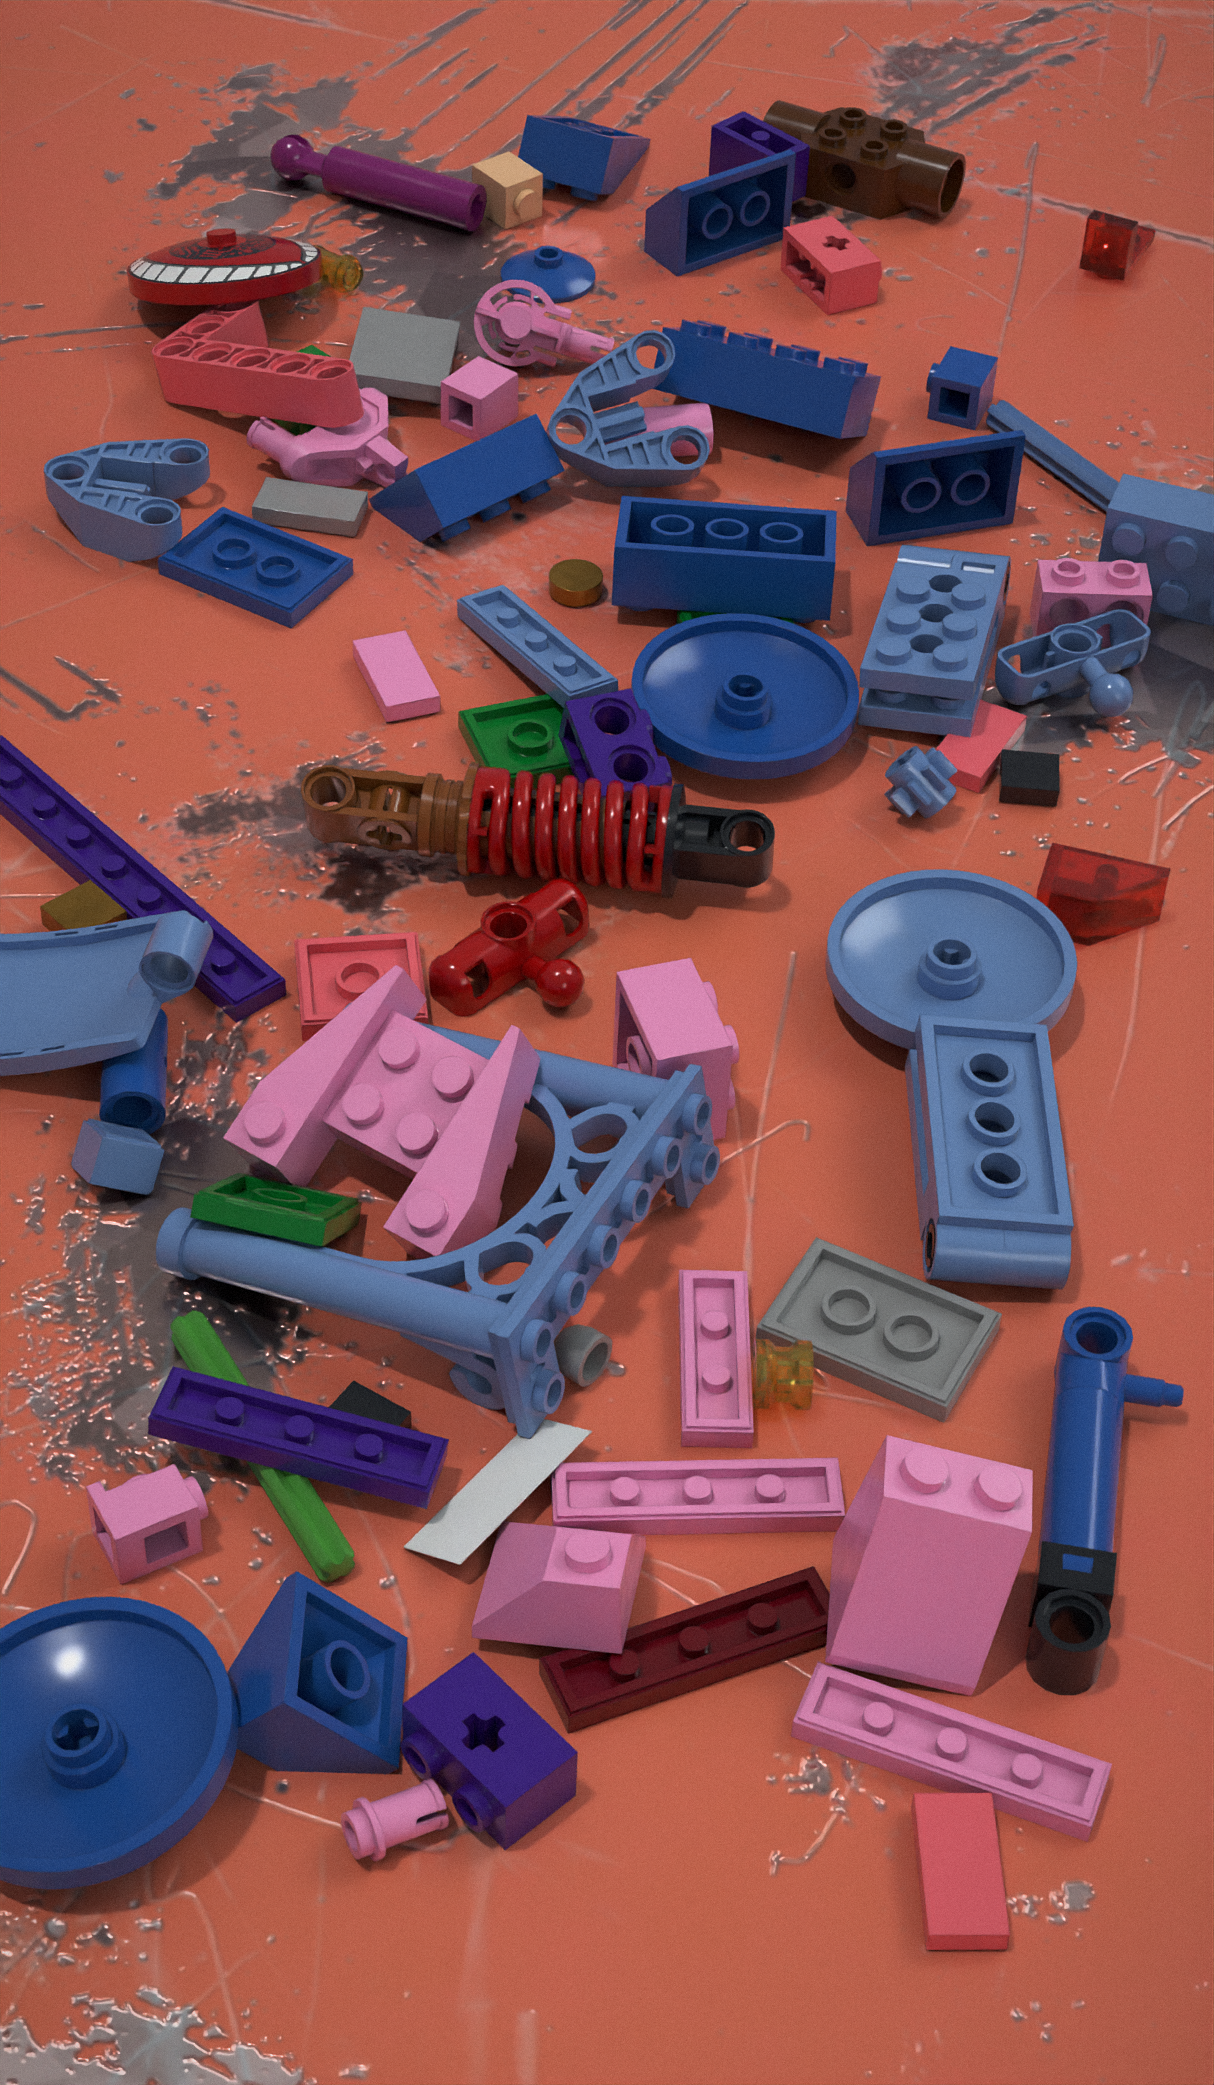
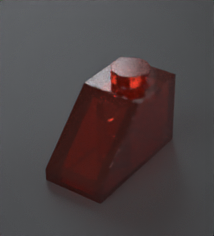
(1100, 893)

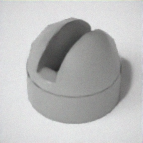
(582, 1353)

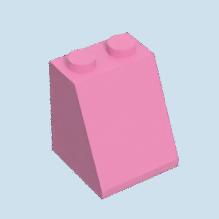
(927, 1564)

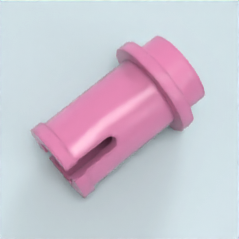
(393, 1819)

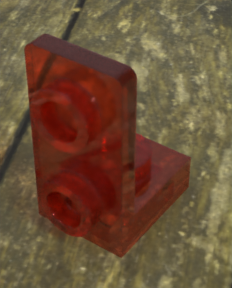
(1113, 245)

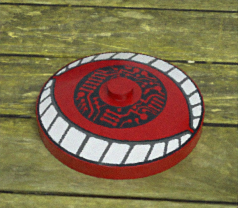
(225, 269)

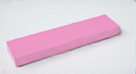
(699, 1496)
(951, 1750)

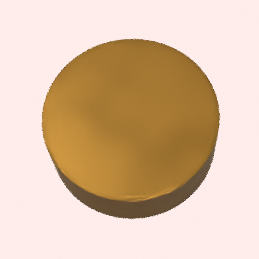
(575, 582)

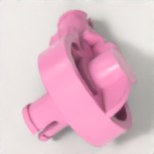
(529, 327)

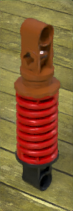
(543, 830)

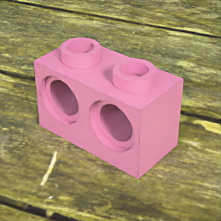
(1079, 590)

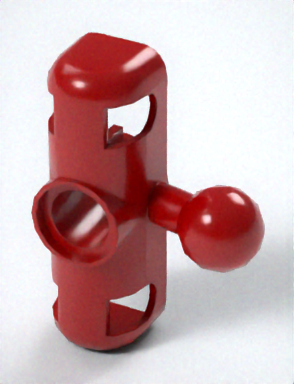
(515, 946)

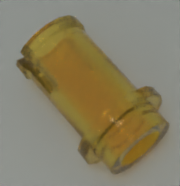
(342, 271)

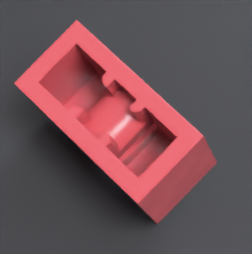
(830, 265)

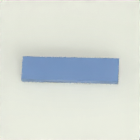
(534, 645)

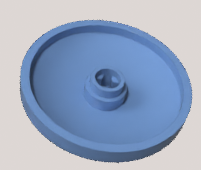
(949, 950)

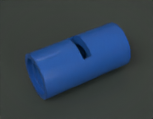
(137, 1083)

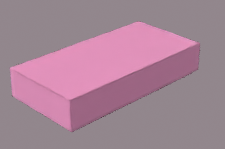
(396, 676)

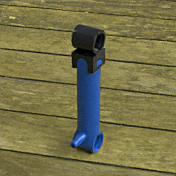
(1080, 1498)

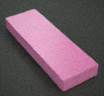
(715, 1359)

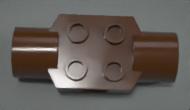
(871, 162)

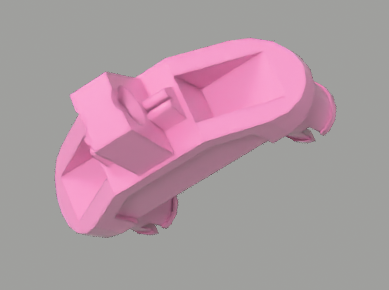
(336, 454)

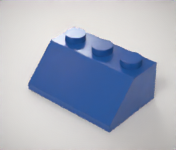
(721, 215)
(472, 482)
(936, 488)

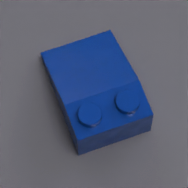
(580, 154)

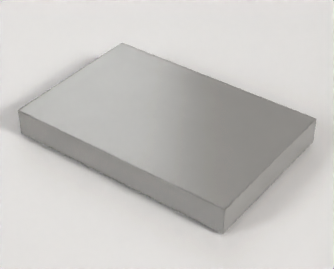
(404, 353)
(881, 1328)

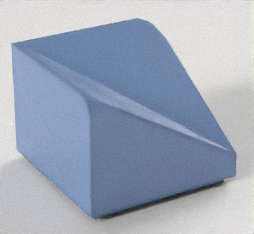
(117, 1156)

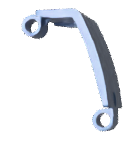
(92, 988)

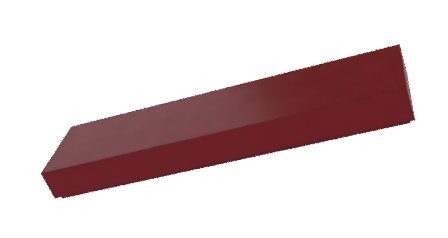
(689, 1650)

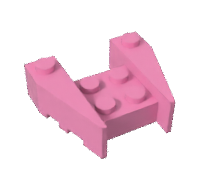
(403, 1101)

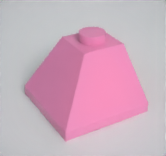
(560, 1587)

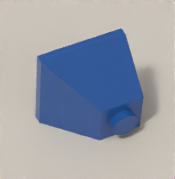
(320, 1685)

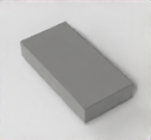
(310, 507)

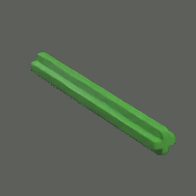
(290, 1493)

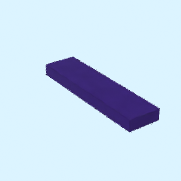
(298, 1437)

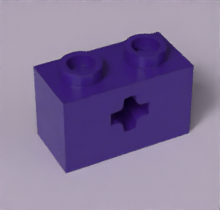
(488, 1751)

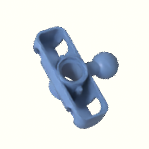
(1073, 664)

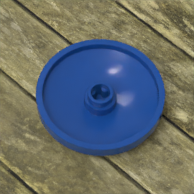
(746, 695)
(106, 1739)

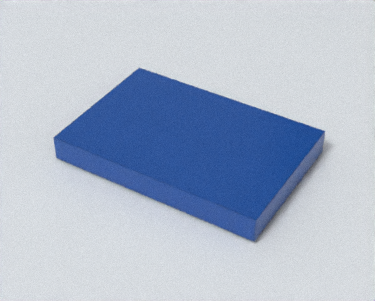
(256, 567)

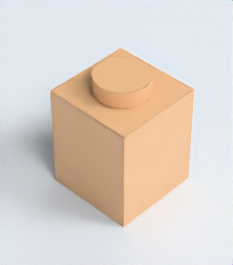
(511, 189)

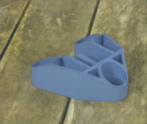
(635, 460)
(123, 493)

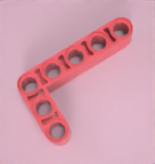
(226, 366)

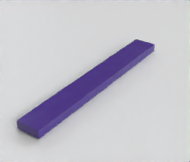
(92, 851)

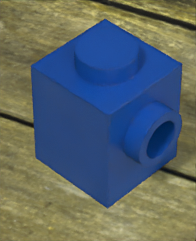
(961, 387)

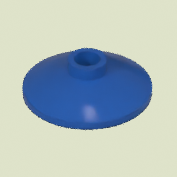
(556, 271)

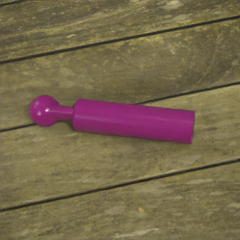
(383, 182)

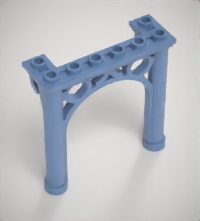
(504, 1331)

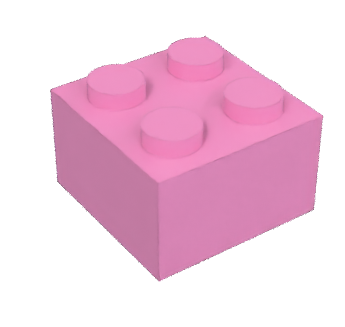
(673, 1021)

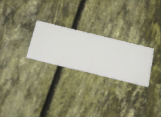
(496, 1492)

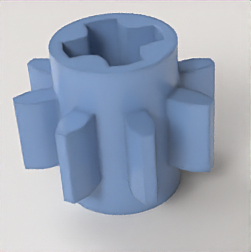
(920, 782)

